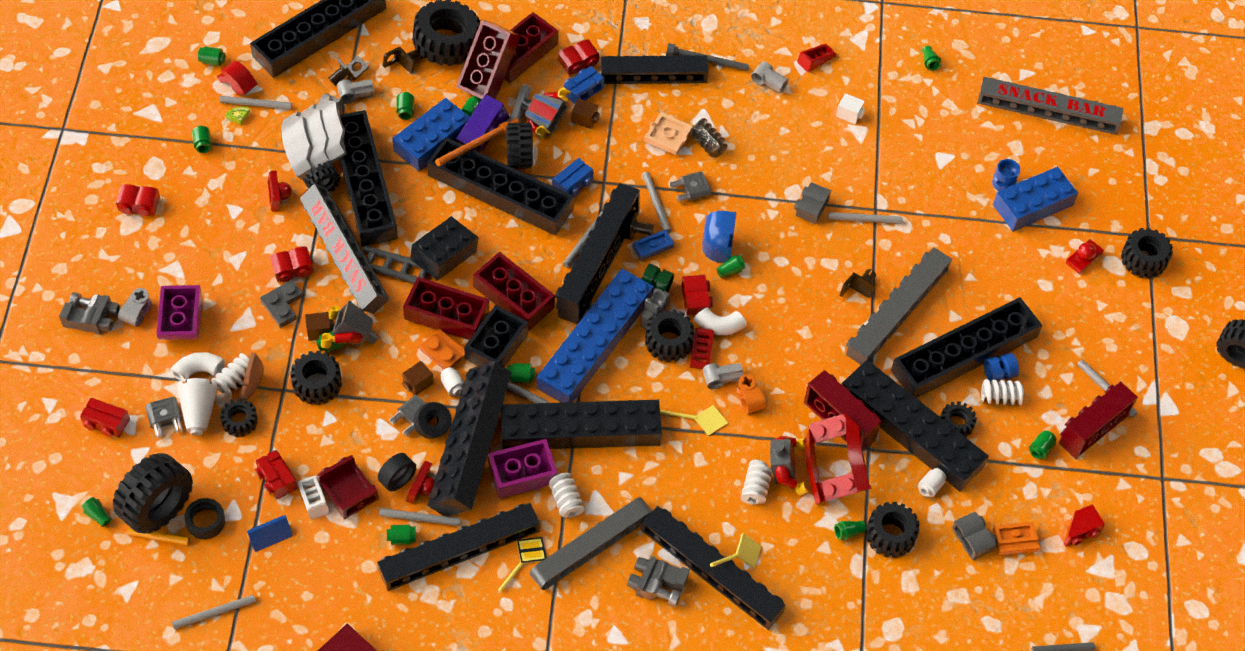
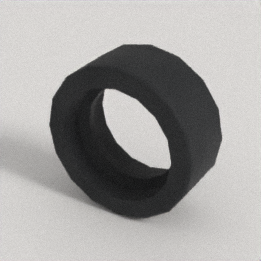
(396, 472)
(204, 504)

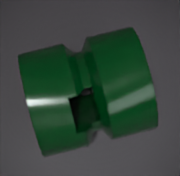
(659, 279)

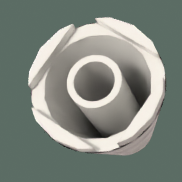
(197, 403)

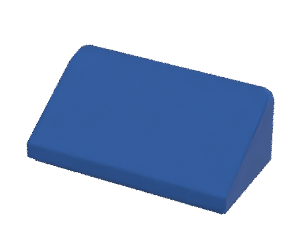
(269, 533)

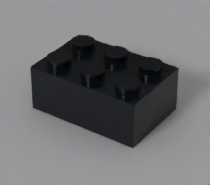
(444, 248)
(496, 338)

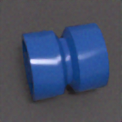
(1005, 174)
(1002, 367)

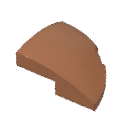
(252, 377)

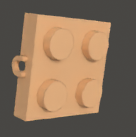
(668, 133)

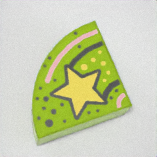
(238, 114)

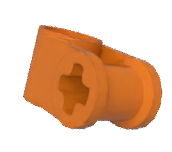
(750, 394)

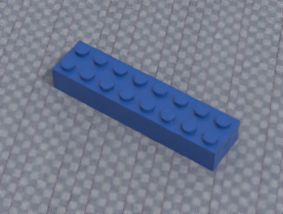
(594, 337)

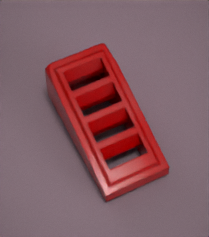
(815, 57)
(705, 337)

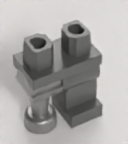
(92, 319)
(655, 575)

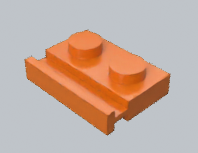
(442, 350)
(1016, 538)

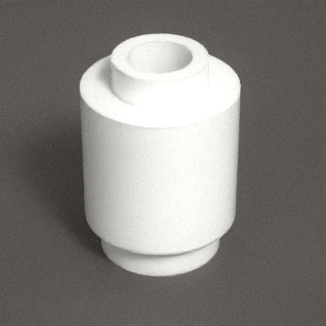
(452, 381)
(932, 482)

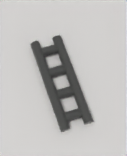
(390, 257)

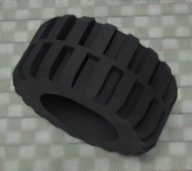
(446, 16)
(152, 493)

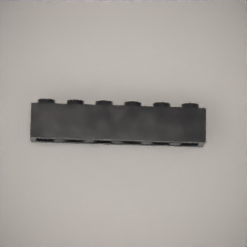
(654, 69)

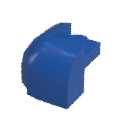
(718, 235)

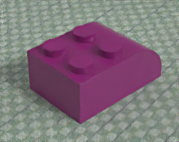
(180, 312)
(522, 468)

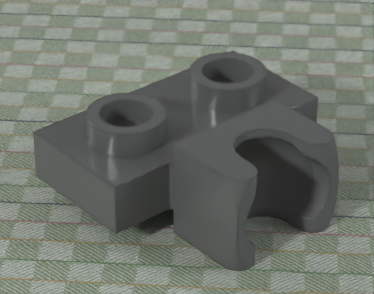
(658, 302)

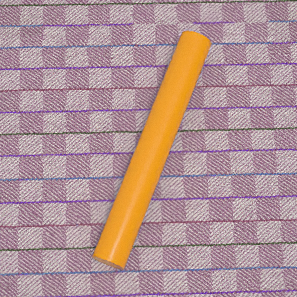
(161, 536)

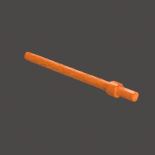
(480, 140)

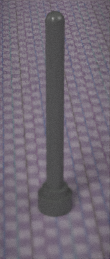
(672, 50)

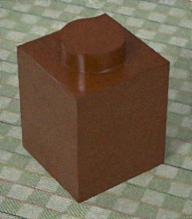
(585, 113)
(318, 324)
(417, 378)

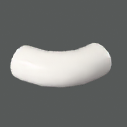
(721, 325)
(197, 363)

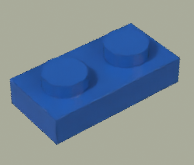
(653, 244)

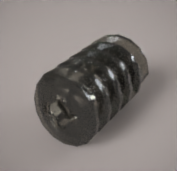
(708, 138)

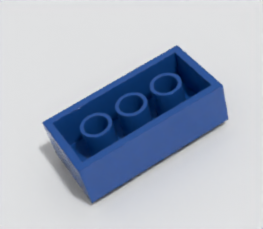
(425, 134)
(1035, 198)

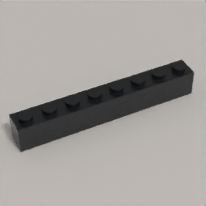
(458, 546)
(725, 577)

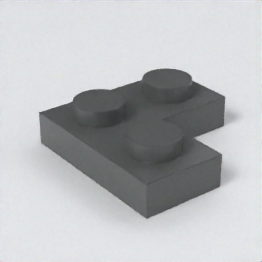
(278, 302)

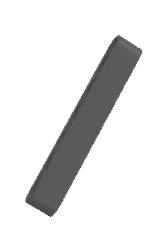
(590, 544)

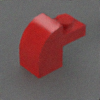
(238, 77)

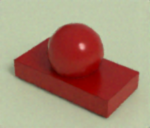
(277, 191)
(1084, 256)
(421, 483)

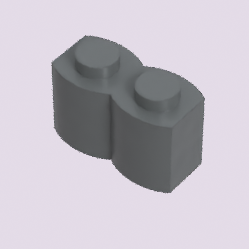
(812, 203)
(974, 535)

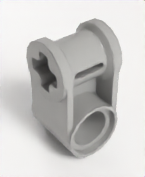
(135, 307)

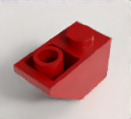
(1084, 524)

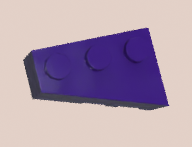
(483, 120)

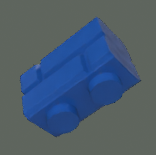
(584, 85)
(574, 178)

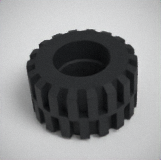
(519, 145)
(1151, 242)
(1232, 343)
(669, 348)
(316, 364)
(898, 516)

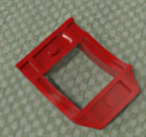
(845, 484)

